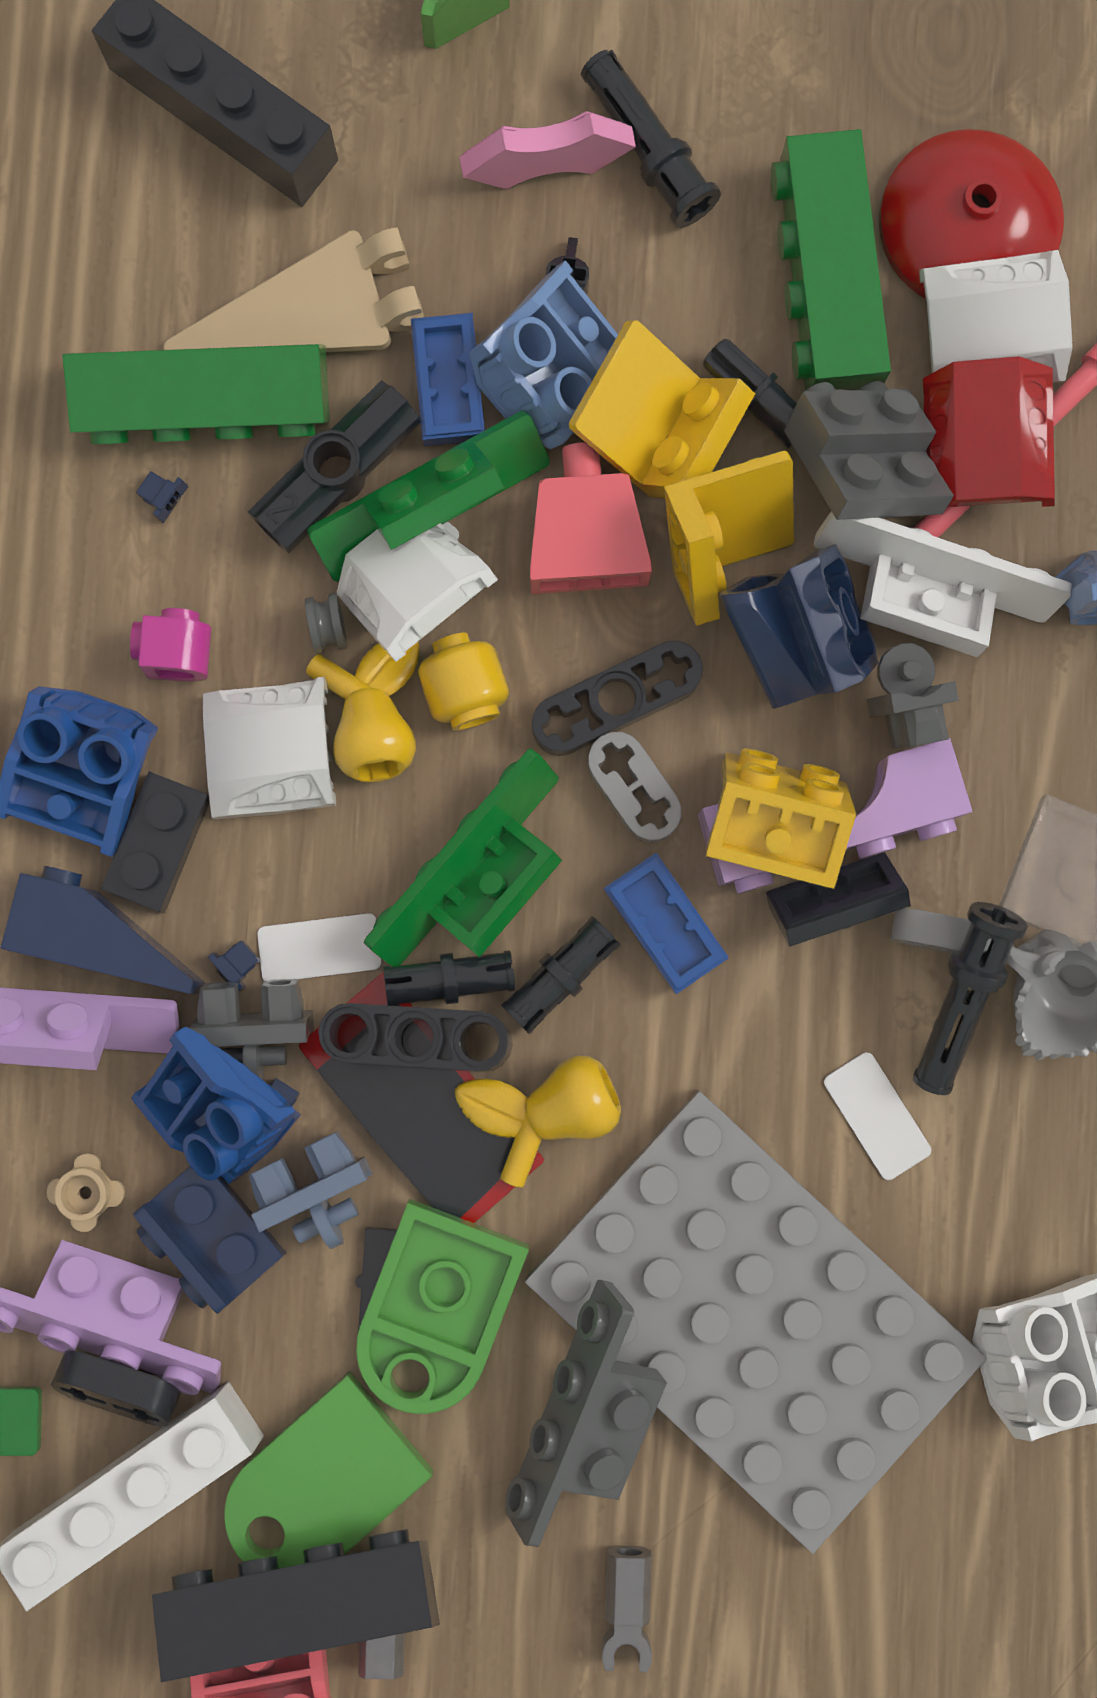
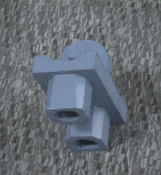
(281, 1198)

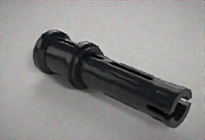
(663, 158)
(971, 969)

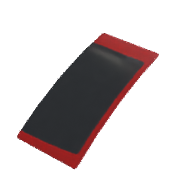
(417, 1116)

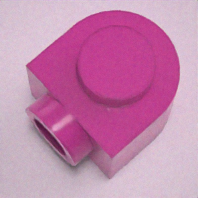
(172, 645)

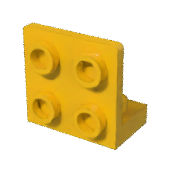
(656, 414)
(725, 521)
(782, 818)

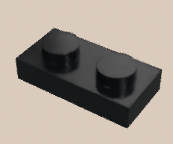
(156, 842)

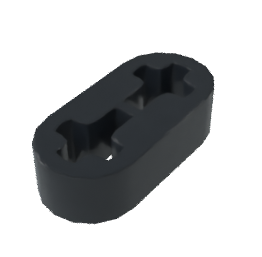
(116, 1388)

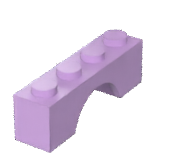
(910, 793)

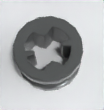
(326, 623)

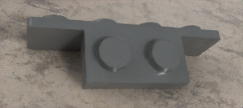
(590, 1420)

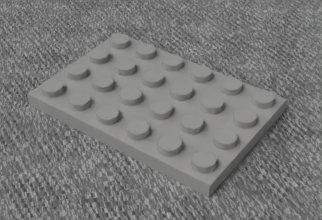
(764, 1317)

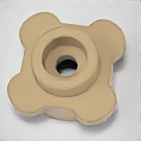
(66, 1195)

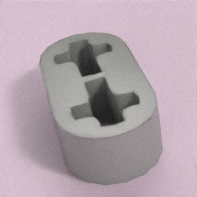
(646, 778)
(930, 930)

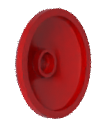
(930, 210)

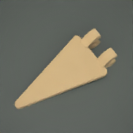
(317, 301)

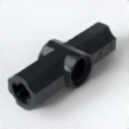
(361, 436)

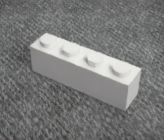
(128, 1495)

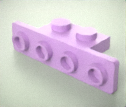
(76, 1027)
(110, 1312)

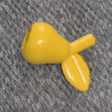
(372, 736)
(570, 1103)

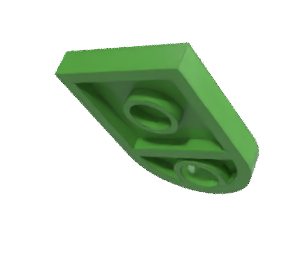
(437, 1306)
(325, 1477)

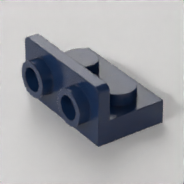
(207, 1238)

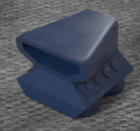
(803, 628)

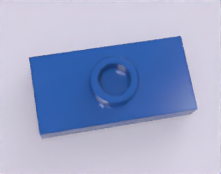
(446, 379)
(665, 923)

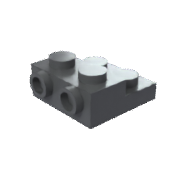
(868, 451)

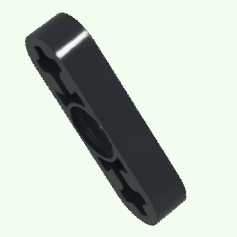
(652, 664)

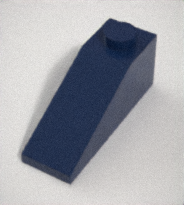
(85, 930)

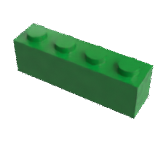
(831, 260)
(197, 390)

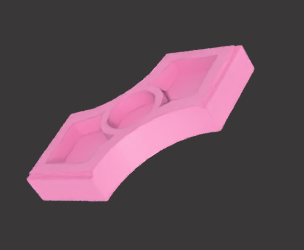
(525, 153)

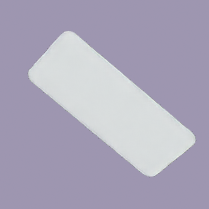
(317, 948)
(877, 1116)

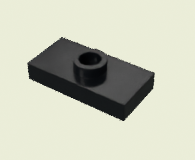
(860, 894)

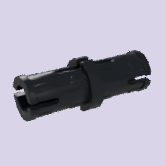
(561, 974)
(449, 978)

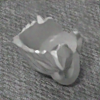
(1055, 996)

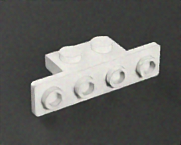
(939, 586)

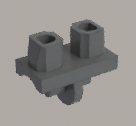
(912, 705)
(279, 1022)

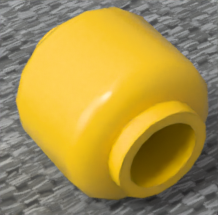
(463, 682)

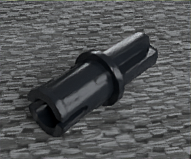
(770, 400)

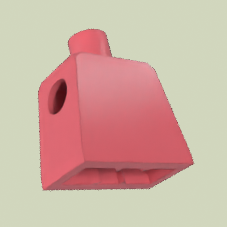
(587, 529)

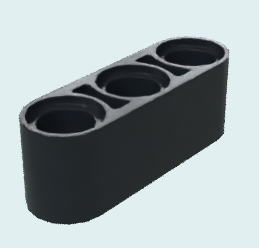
(386, 1028)

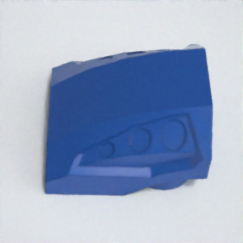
(75, 765)
(213, 1108)

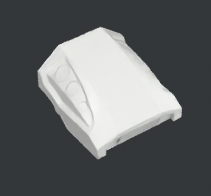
(1000, 311)
(411, 587)
(267, 750)
(1042, 1359)

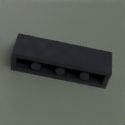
(217, 96)
(294, 1608)

